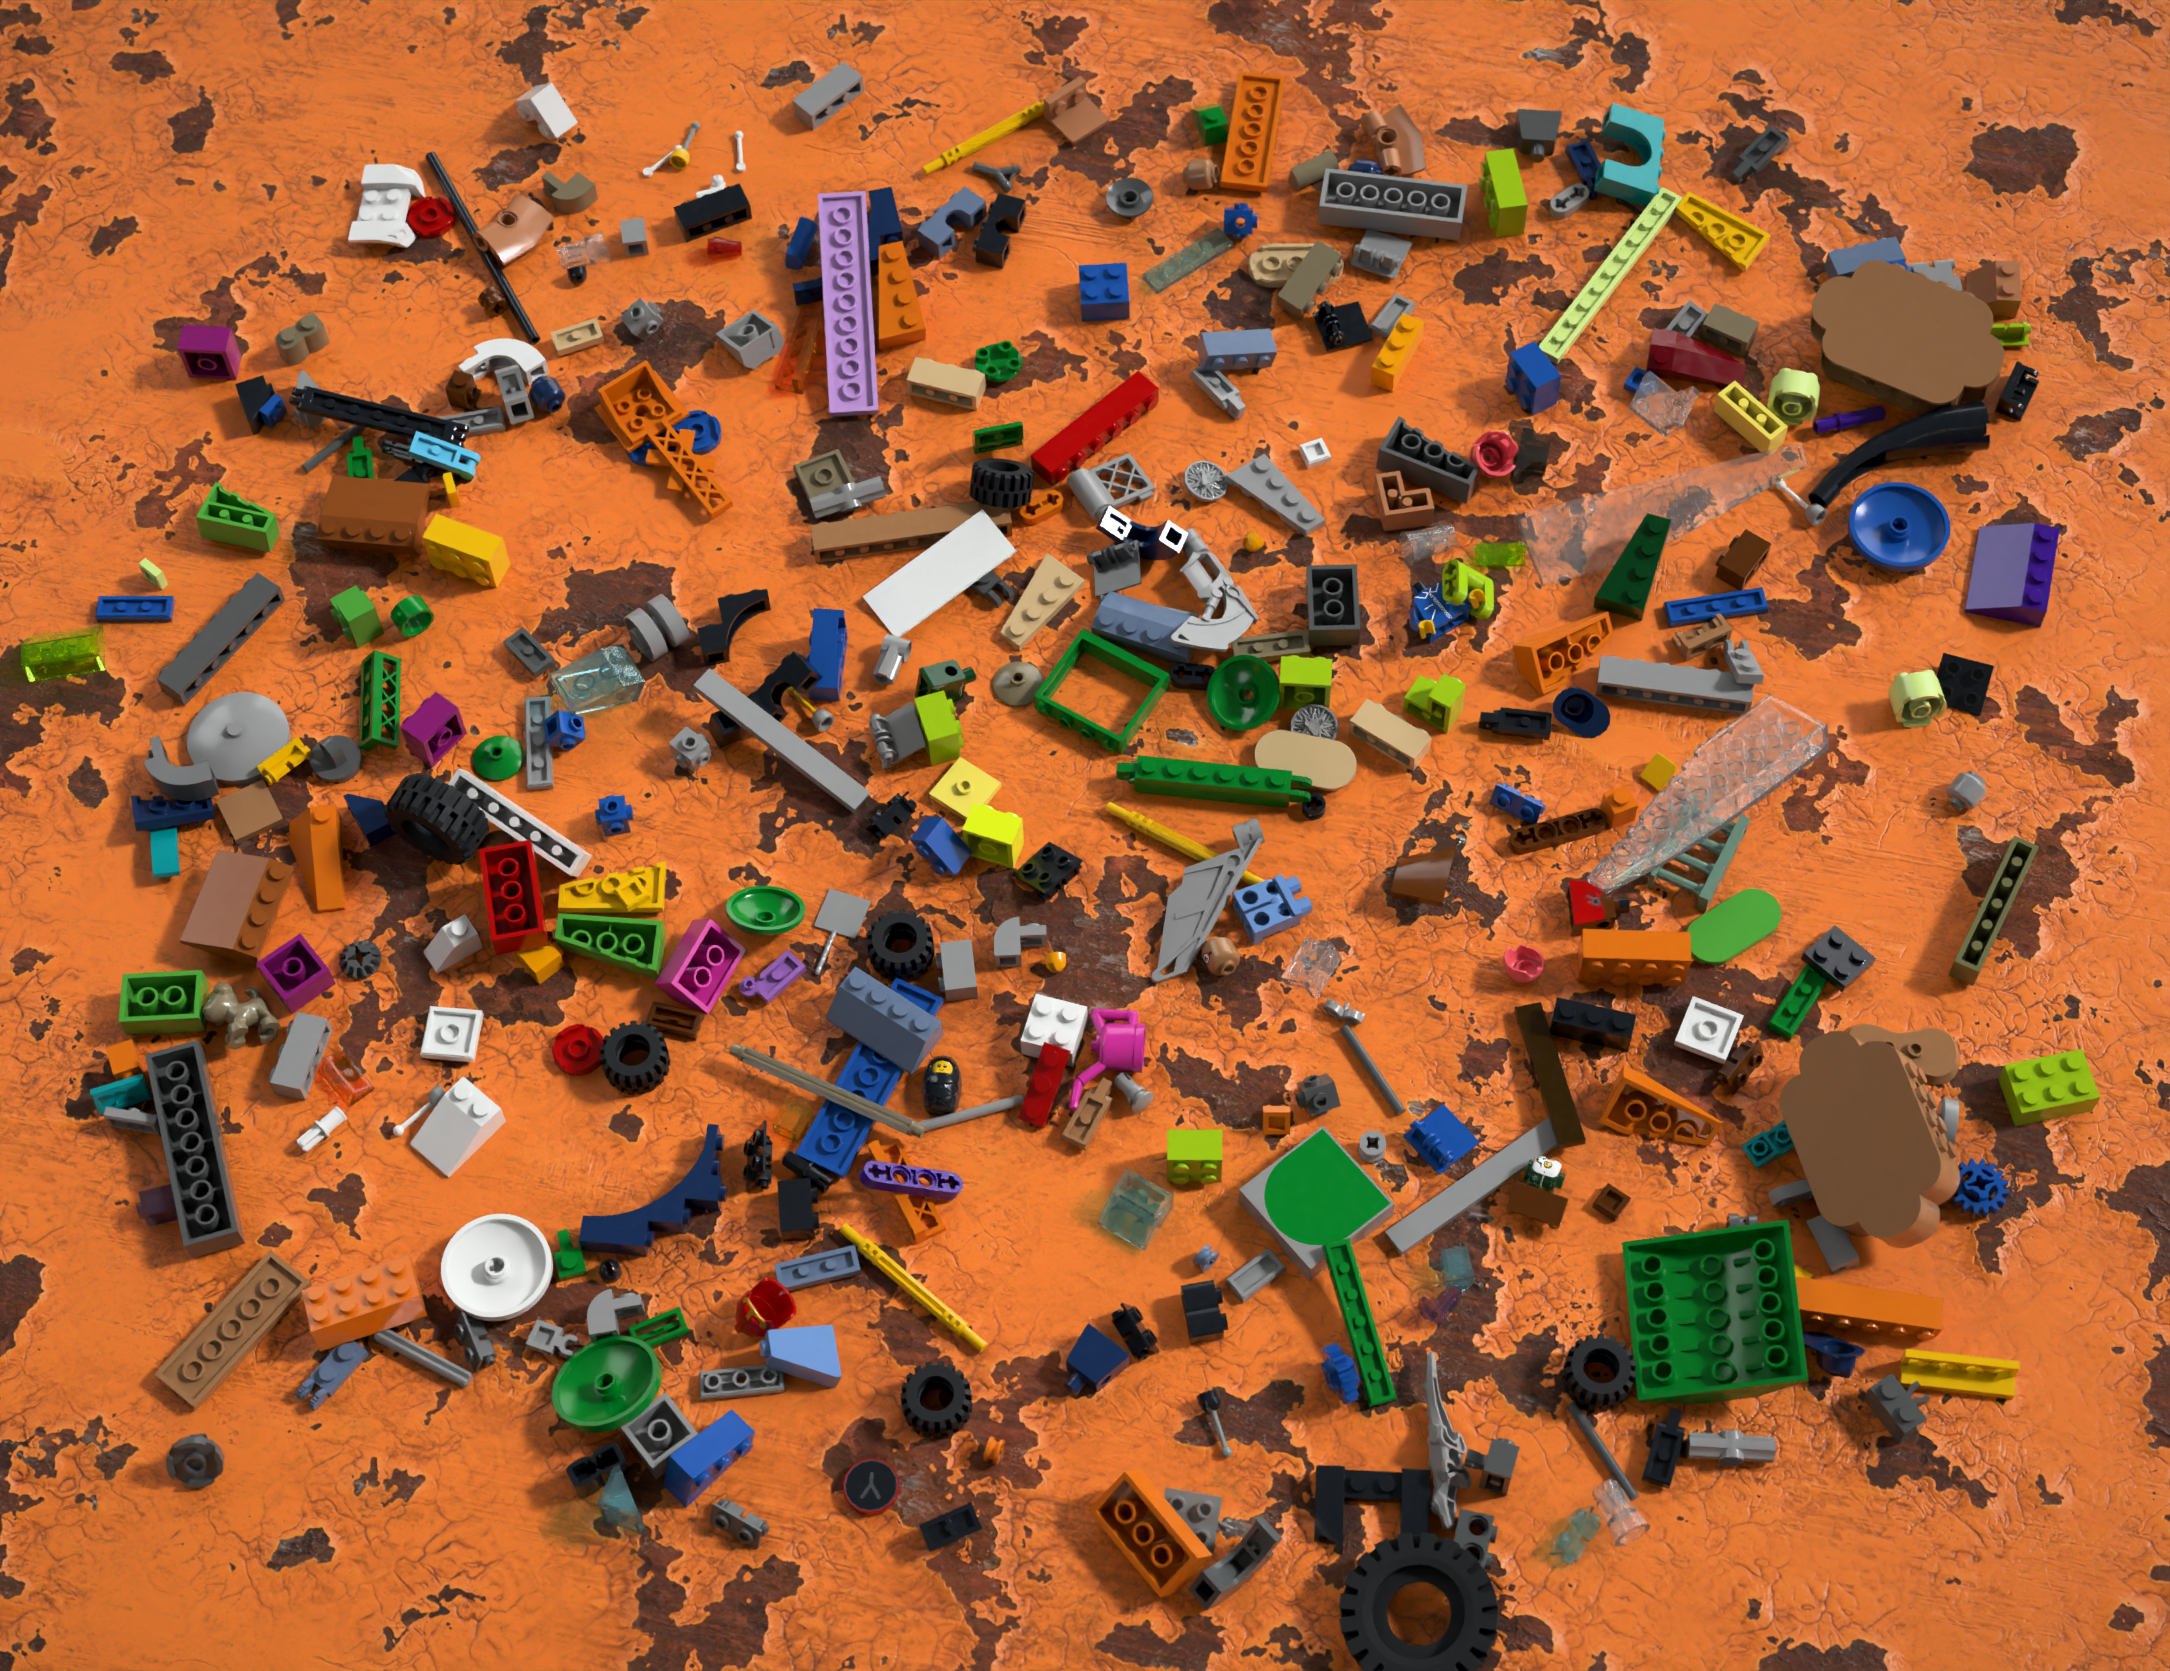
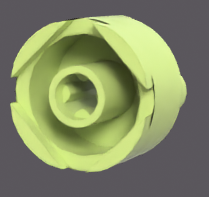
(1794, 396)
(1916, 698)

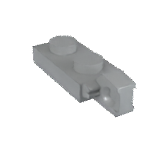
(1219, 390)

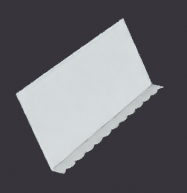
(939, 574)

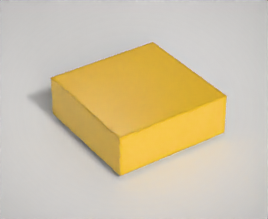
(451, 489)
(632, 894)

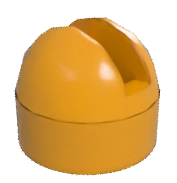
(1252, 541)
(1055, 961)

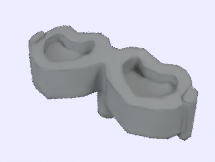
(1345, 1014)

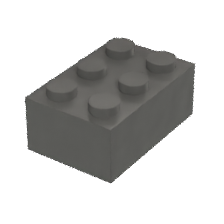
(1332, 605)

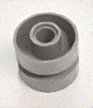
(656, 627)

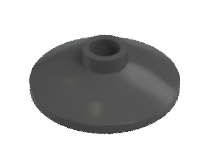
(1129, 197)

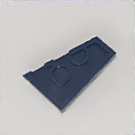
(173, 813)

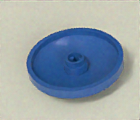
(1899, 526)

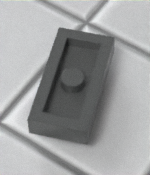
(529, 652)

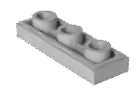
(724, 1385)

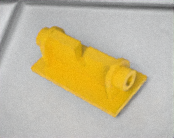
(284, 761)

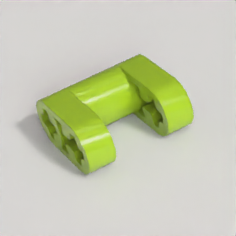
(1459, 580)

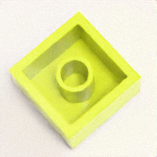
(994, 835)

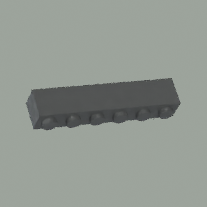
(220, 639)

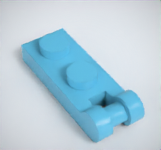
(444, 455)

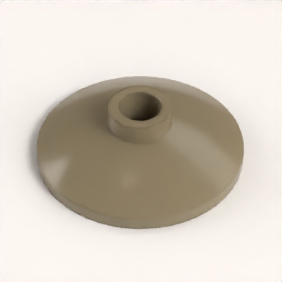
(1020, 692)

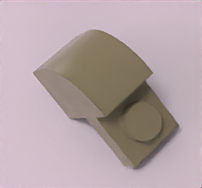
(571, 196)

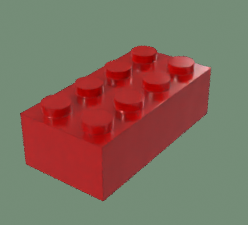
(513, 897)

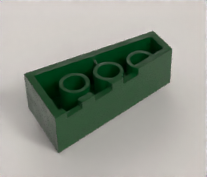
(1633, 575)

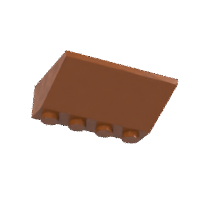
(374, 515)
(237, 906)

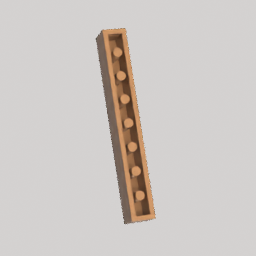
(897, 531)

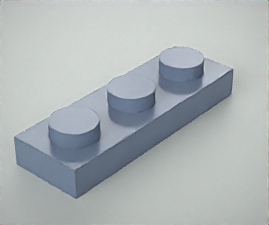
(818, 1268)

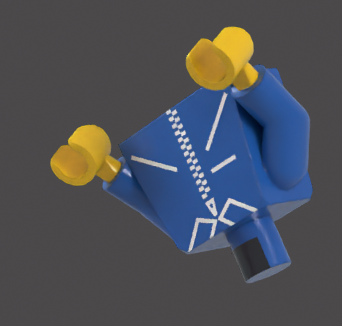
(1434, 616)

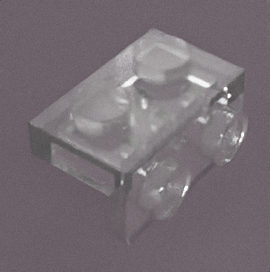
(1312, 966)

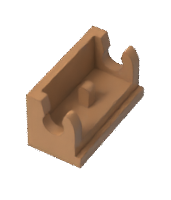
(1702, 638)

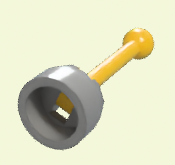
(821, 718)

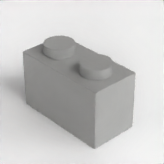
(958, 970)

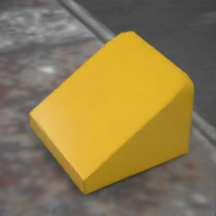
(1658, 772)

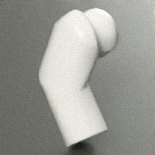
(717, 184)

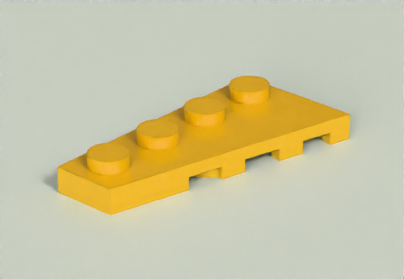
(599, 896)

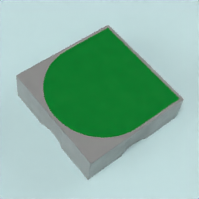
(1315, 1199)

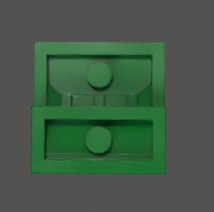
(997, 437)

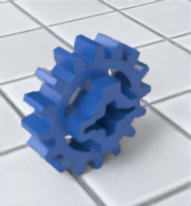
(1986, 1183)
(1340, 1373)

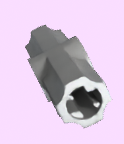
(847, 497)
(1731, 1447)

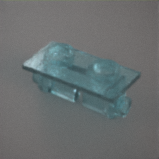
(1568, 1541)

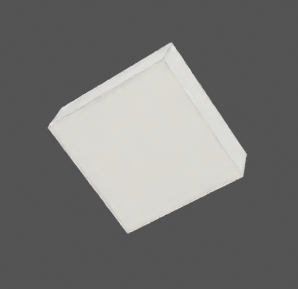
(1315, 453)

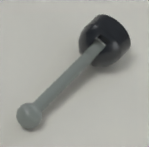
(1210, 1402)

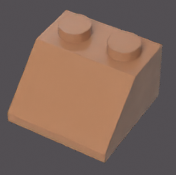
(1997, 286)

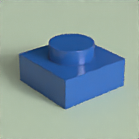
(1634, 380)
(273, 411)

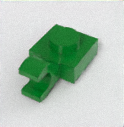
(570, 1260)

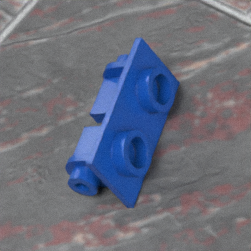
(1514, 803)

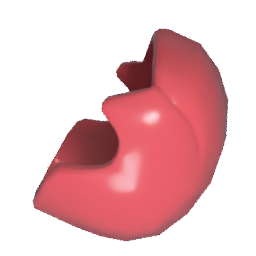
(1523, 964)

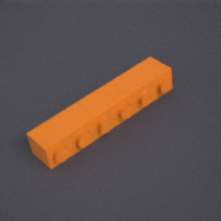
(1870, 1308)

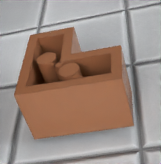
(1399, 507)

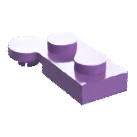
(774, 978)

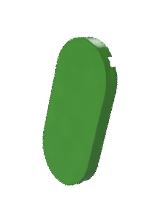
(1734, 926)

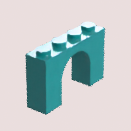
(1646, 136)

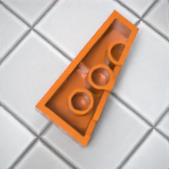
(898, 303)

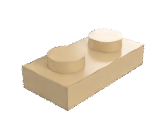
(577, 337)

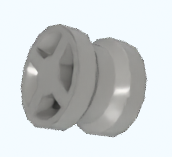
(1372, 1153)

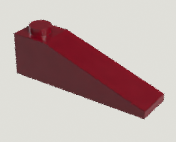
(1687, 360)

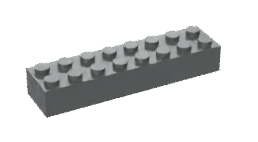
(194, 1149)

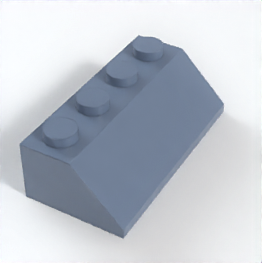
(1141, 627)
(884, 1020)

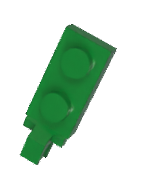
(360, 460)

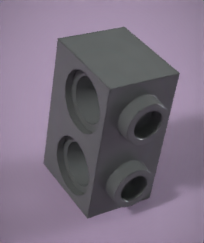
(1476, 1544)

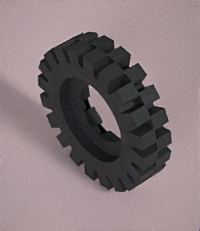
(1426, 1560)

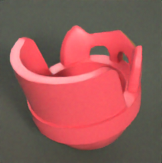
(1499, 450)

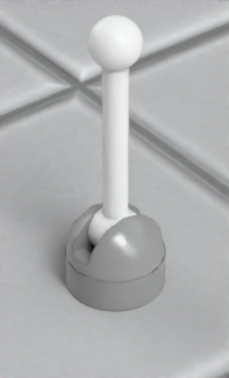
(1814, 513)
(434, 1097)

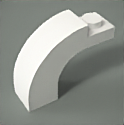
(504, 353)

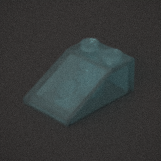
(598, 681)

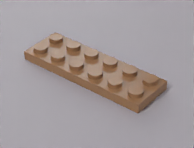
(233, 1330)

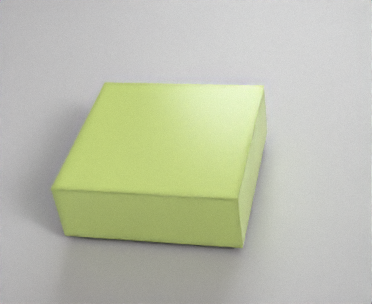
(153, 574)

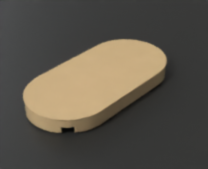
(1276, 263)
(1320, 759)

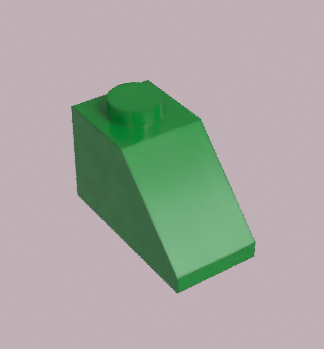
(1211, 124)

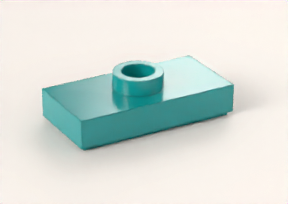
(121, 1093)

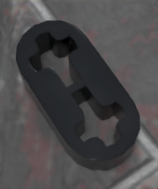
(1192, 676)

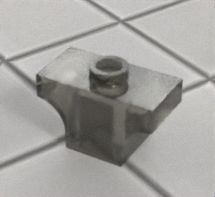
(1531, 456)

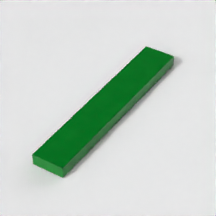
(1359, 1322)

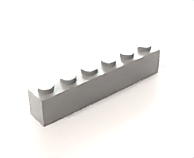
(1672, 685)

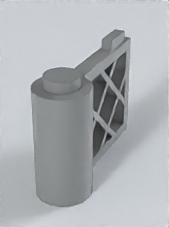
(1093, 492)

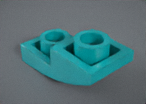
(165, 852)
(1769, 1145)

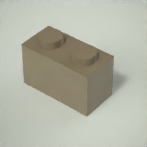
(1729, 329)

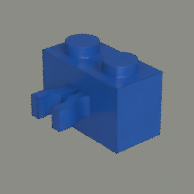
(940, 846)

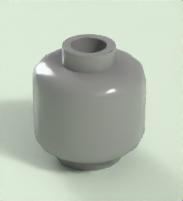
(1966, 790)

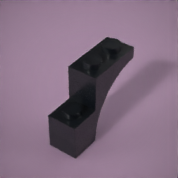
(734, 612)

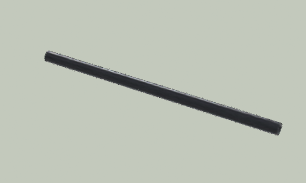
(487, 256)

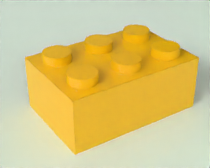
(466, 551)

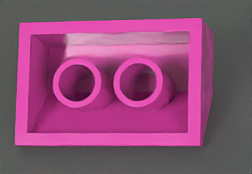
(700, 965)

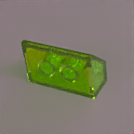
(63, 653)

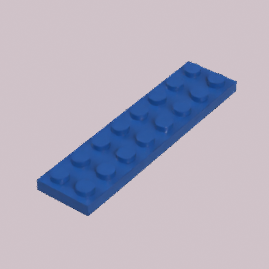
(841, 1132)

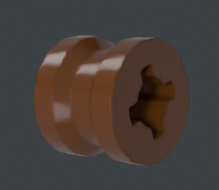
(493, 302)

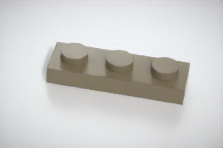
(1273, 646)

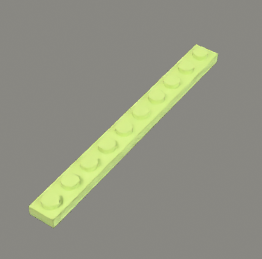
(1609, 275)

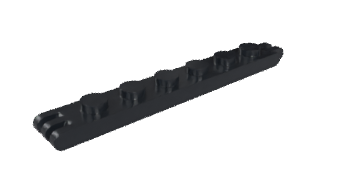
(376, 415)

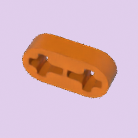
(1041, 507)

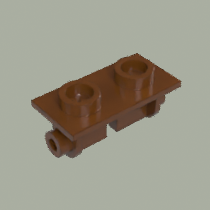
(1748, 1057)

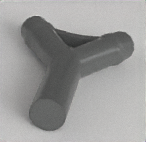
(999, 174)

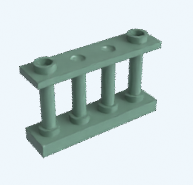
(1713, 871)

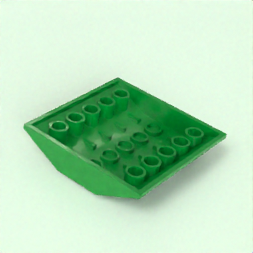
(1714, 1314)

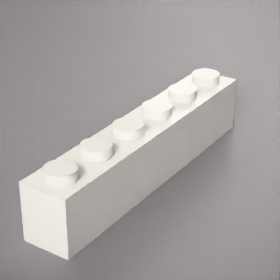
(522, 824)

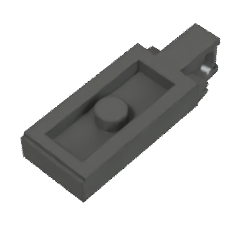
(1759, 154)

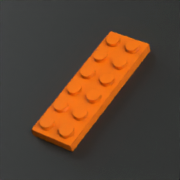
(1252, 132)

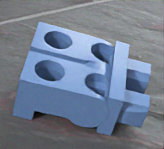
(1270, 907)

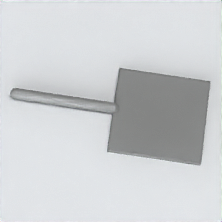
(842, 916)

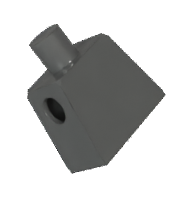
(1537, 132)

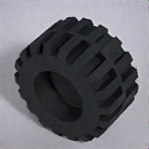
(1001, 483)
(896, 927)
(632, 1038)
(1605, 1352)
(934, 1378)

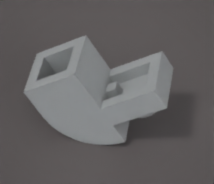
(514, 394)
(1010, 939)
(606, 1310)

